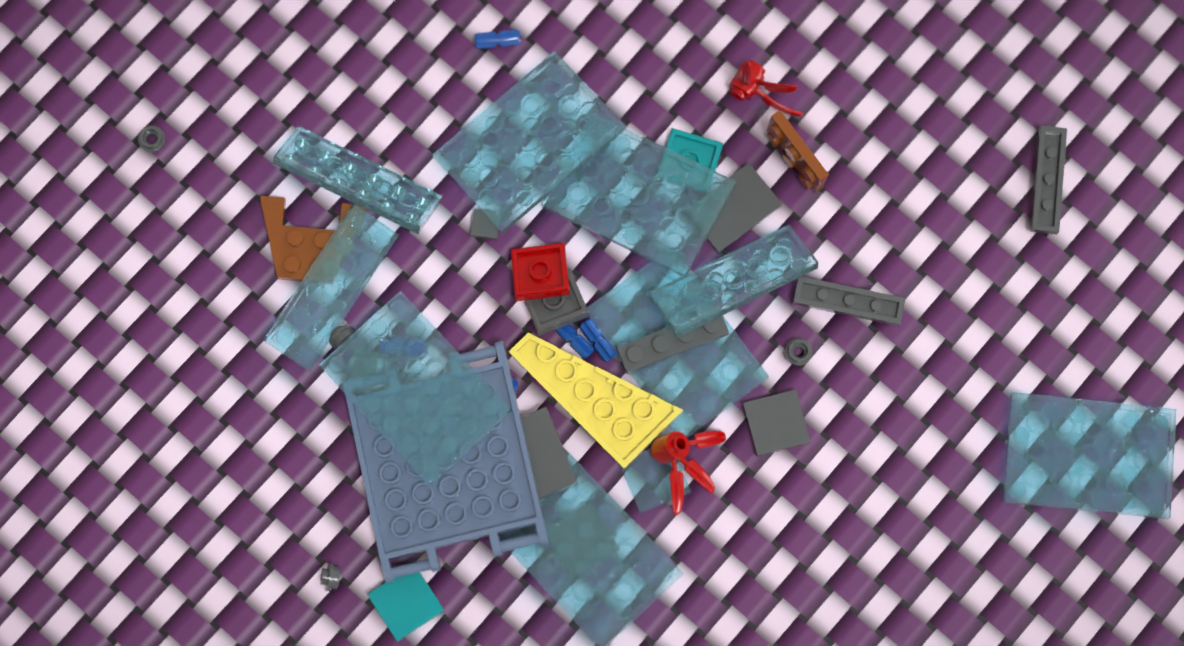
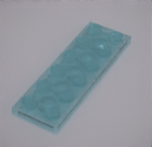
(357, 179)
(733, 280)
(331, 287)

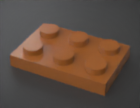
(796, 152)

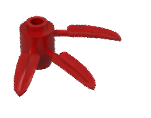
(748, 80)
(676, 447)

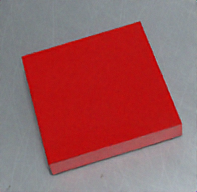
(540, 272)

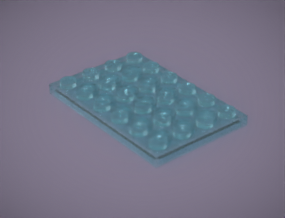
(528, 142)
(645, 200)
(698, 380)
(415, 388)
(1090, 455)
(596, 559)

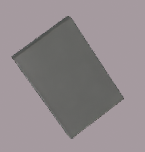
(745, 208)
(547, 455)

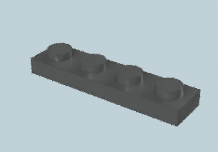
(1048, 180)
(849, 301)
(665, 344)

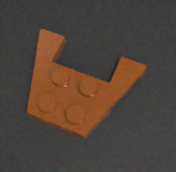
(293, 247)

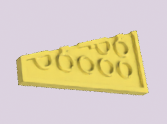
(607, 407)

